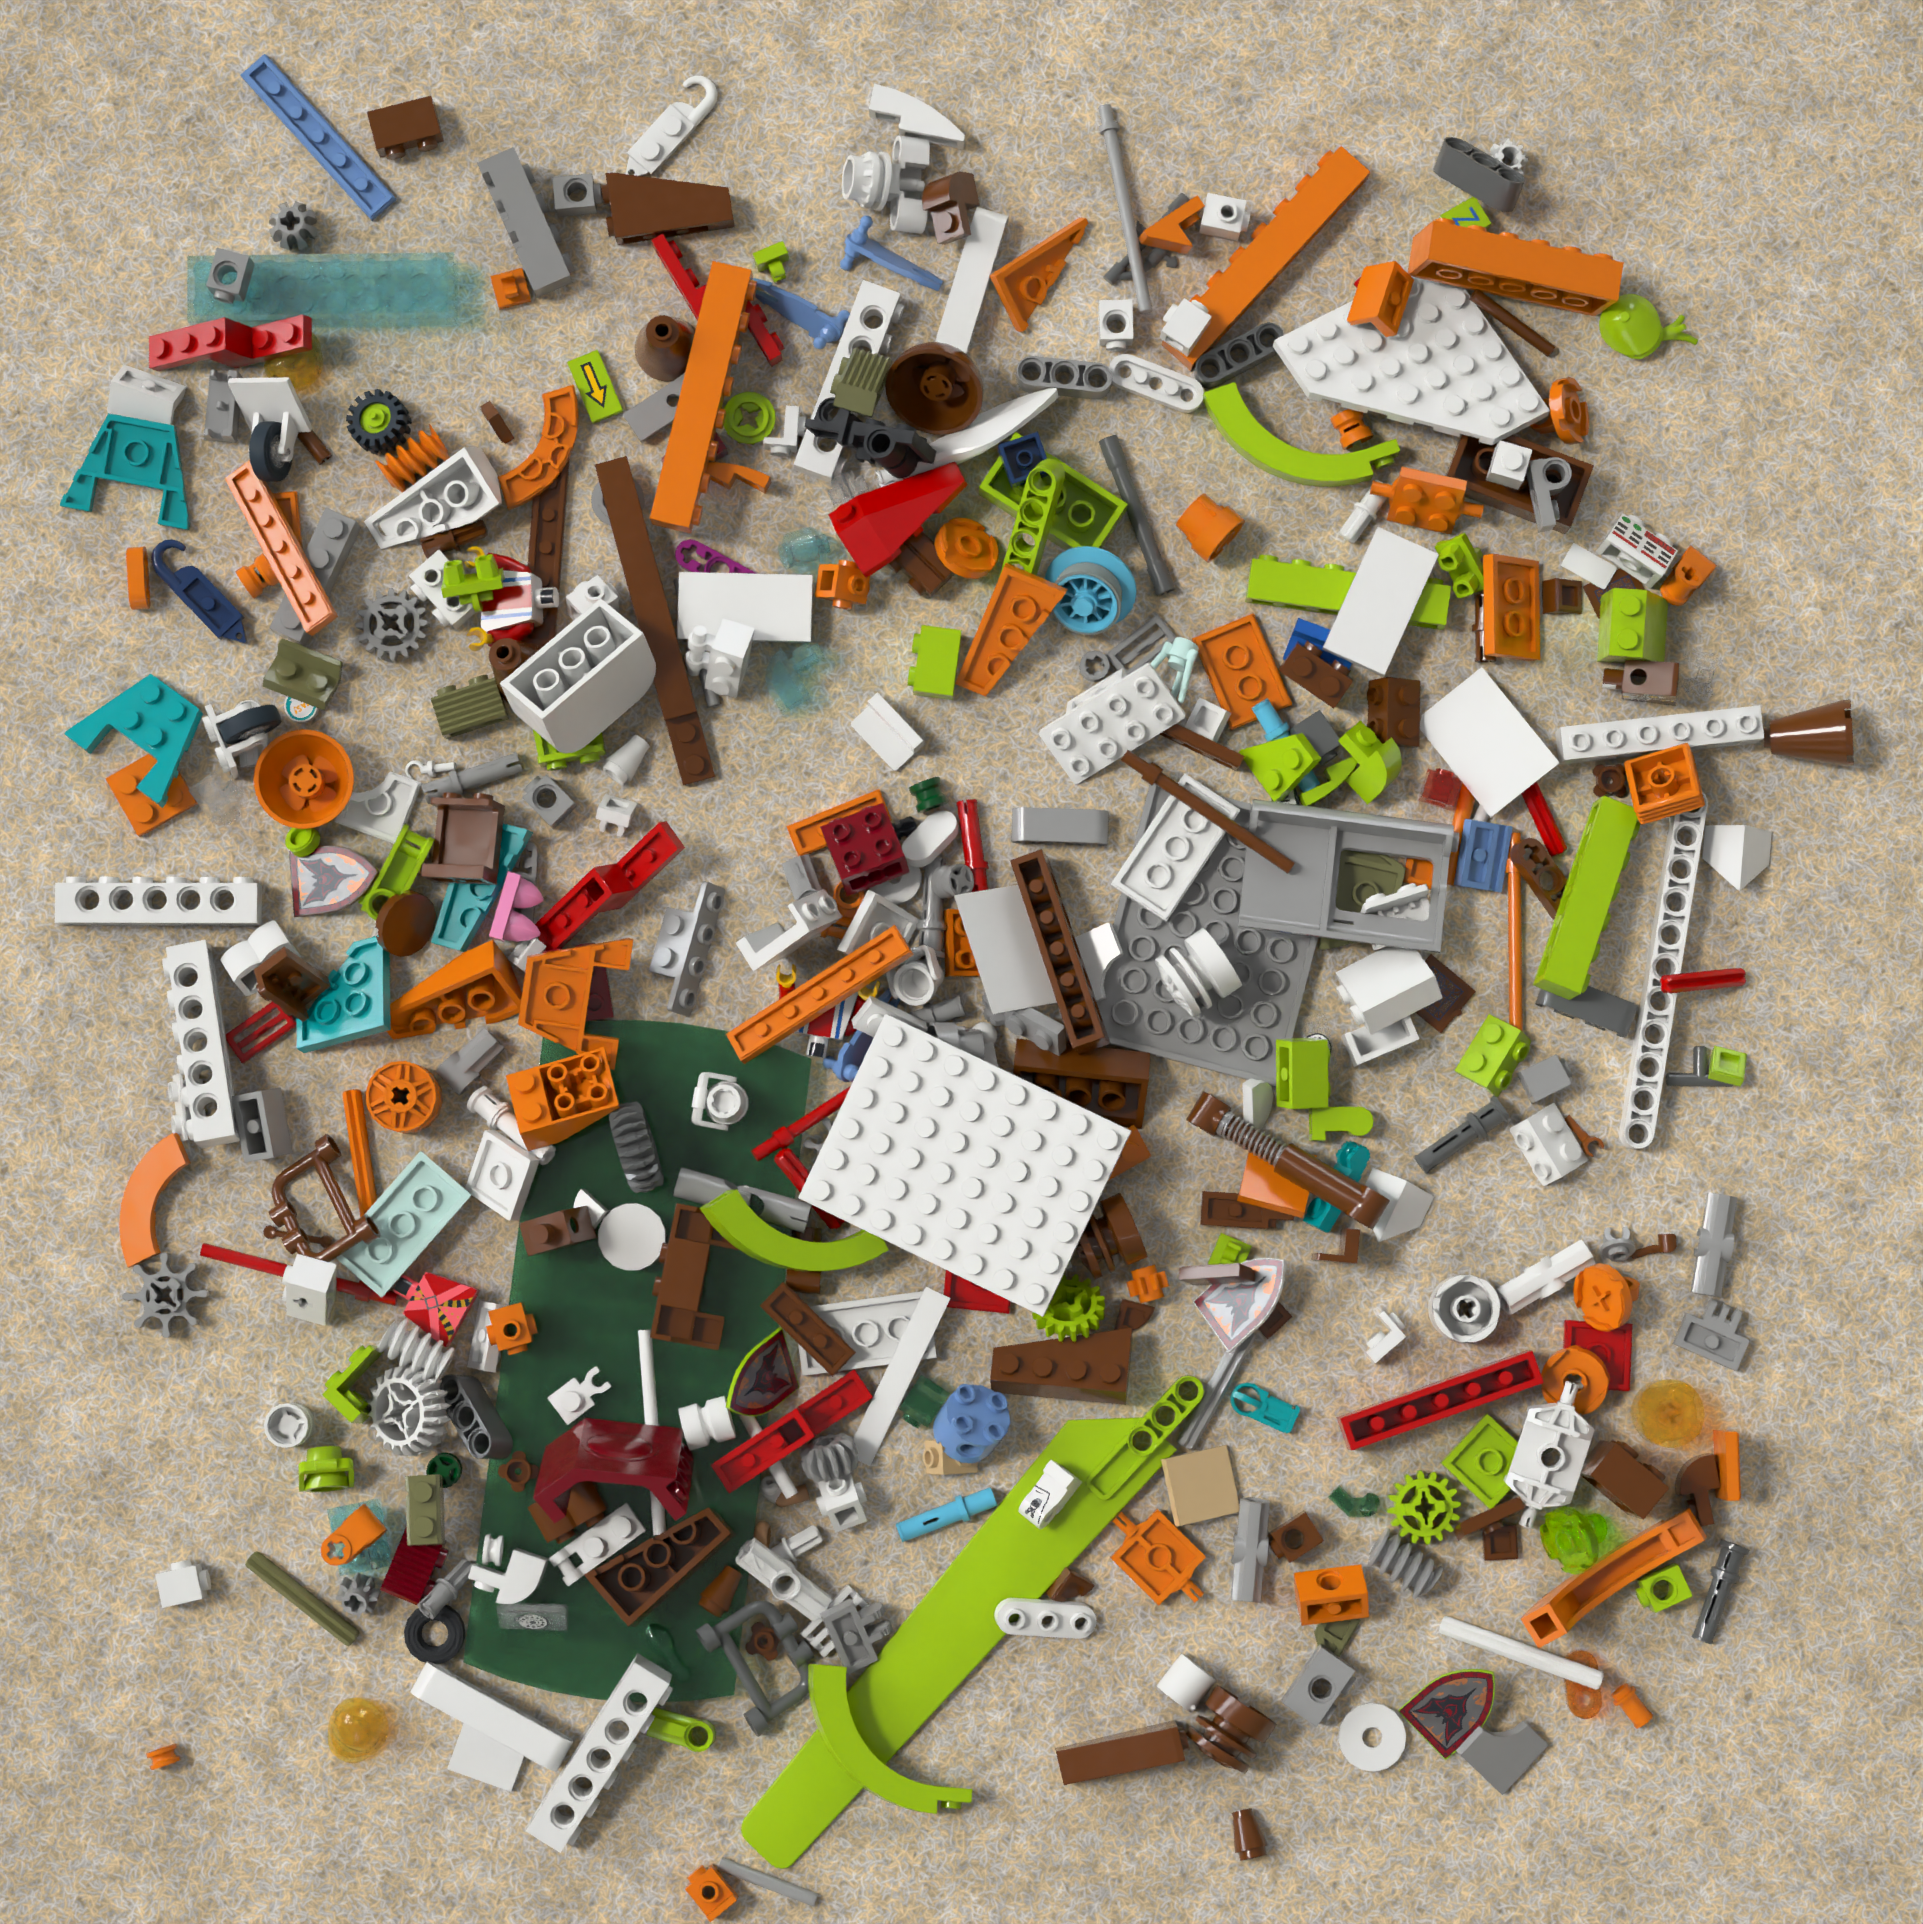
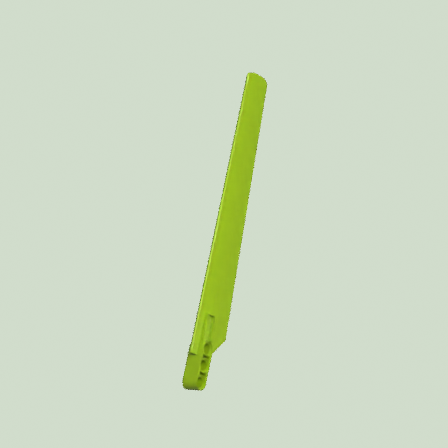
(956, 1619)

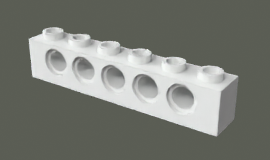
(870, 301)
(1657, 733)
(71, 907)
(222, 1125)
(560, 1830)

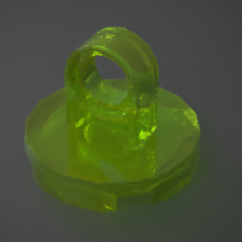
(1572, 1538)

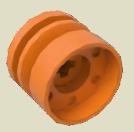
(423, 1100)

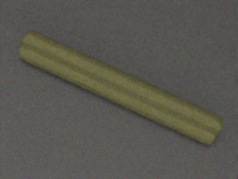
(302, 1598)

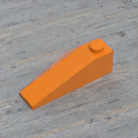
(466, 988)

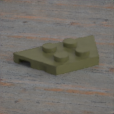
(1360, 878)

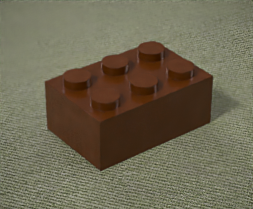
(1623, 1479)

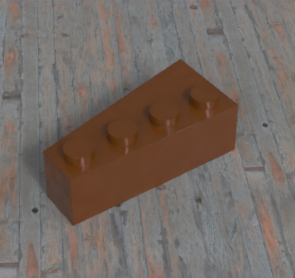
(1078, 1370)
(652, 1571)

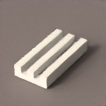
(815, 1641)

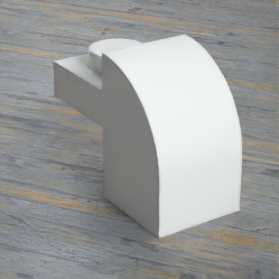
(519, 1581)

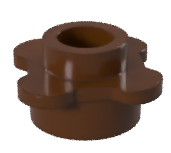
(1616, 773)
(528, 1471)
(755, 1645)

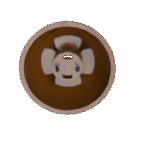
(935, 388)

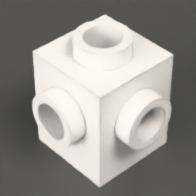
(588, 593)
(842, 1495)

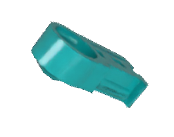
(1269, 1410)

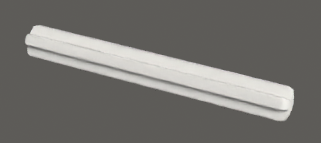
(1521, 1652)

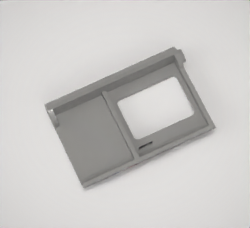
(1306, 896)

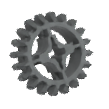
(636, 1147)

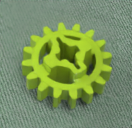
(1069, 1309)
(1408, 1508)

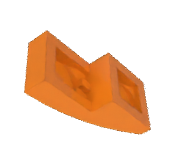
(727, 473)

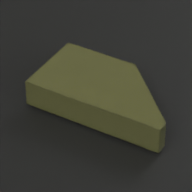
(1335, 1634)

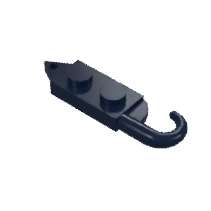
(200, 595)

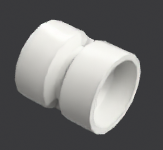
(707, 1423)
(289, 1425)

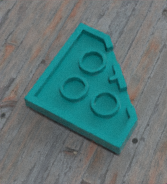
(354, 1003)

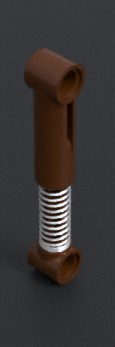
(1291, 1162)

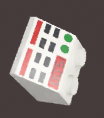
(1637, 550)

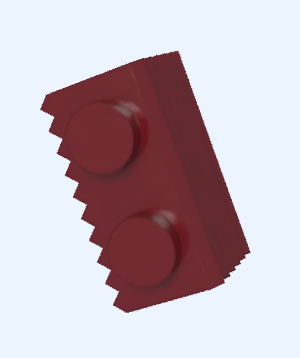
(412, 1570)

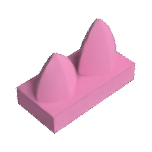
(508, 923)

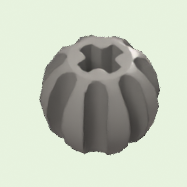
(301, 230)

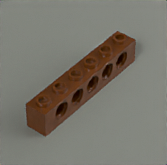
(1060, 952)

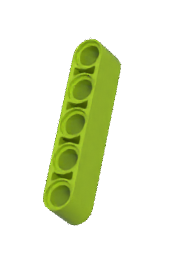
(1032, 523)

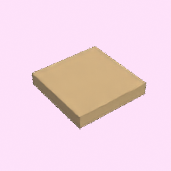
(1200, 1485)

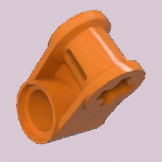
(1686, 576)
(846, 910)
(356, 1532)

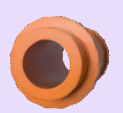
(1631, 1705)

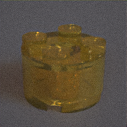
(1683, 1424)

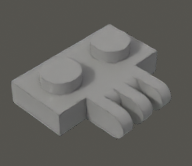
(1713, 1336)

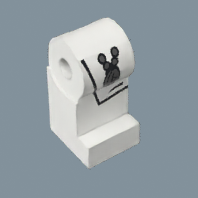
(1049, 1495)

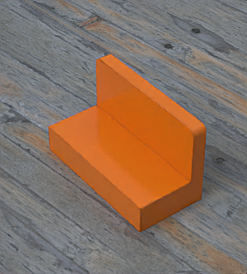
(1381, 297)

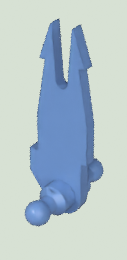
(859, 243)
(803, 313)
(853, 1053)

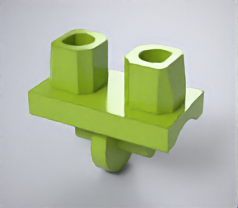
(1462, 564)
(475, 586)

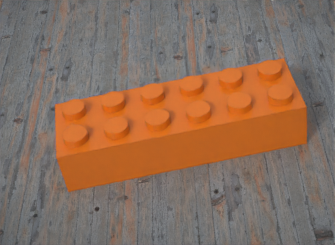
(1515, 267)

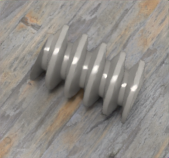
(1403, 1564)

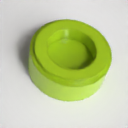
(302, 841)

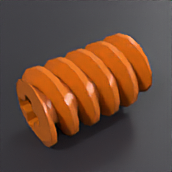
(414, 459)

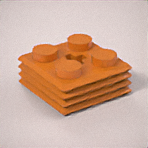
(1664, 783)

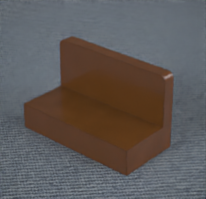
(1347, 1248)

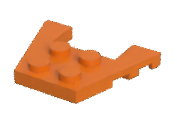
(559, 990)

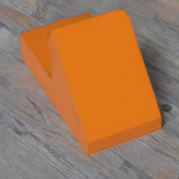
(1168, 233)

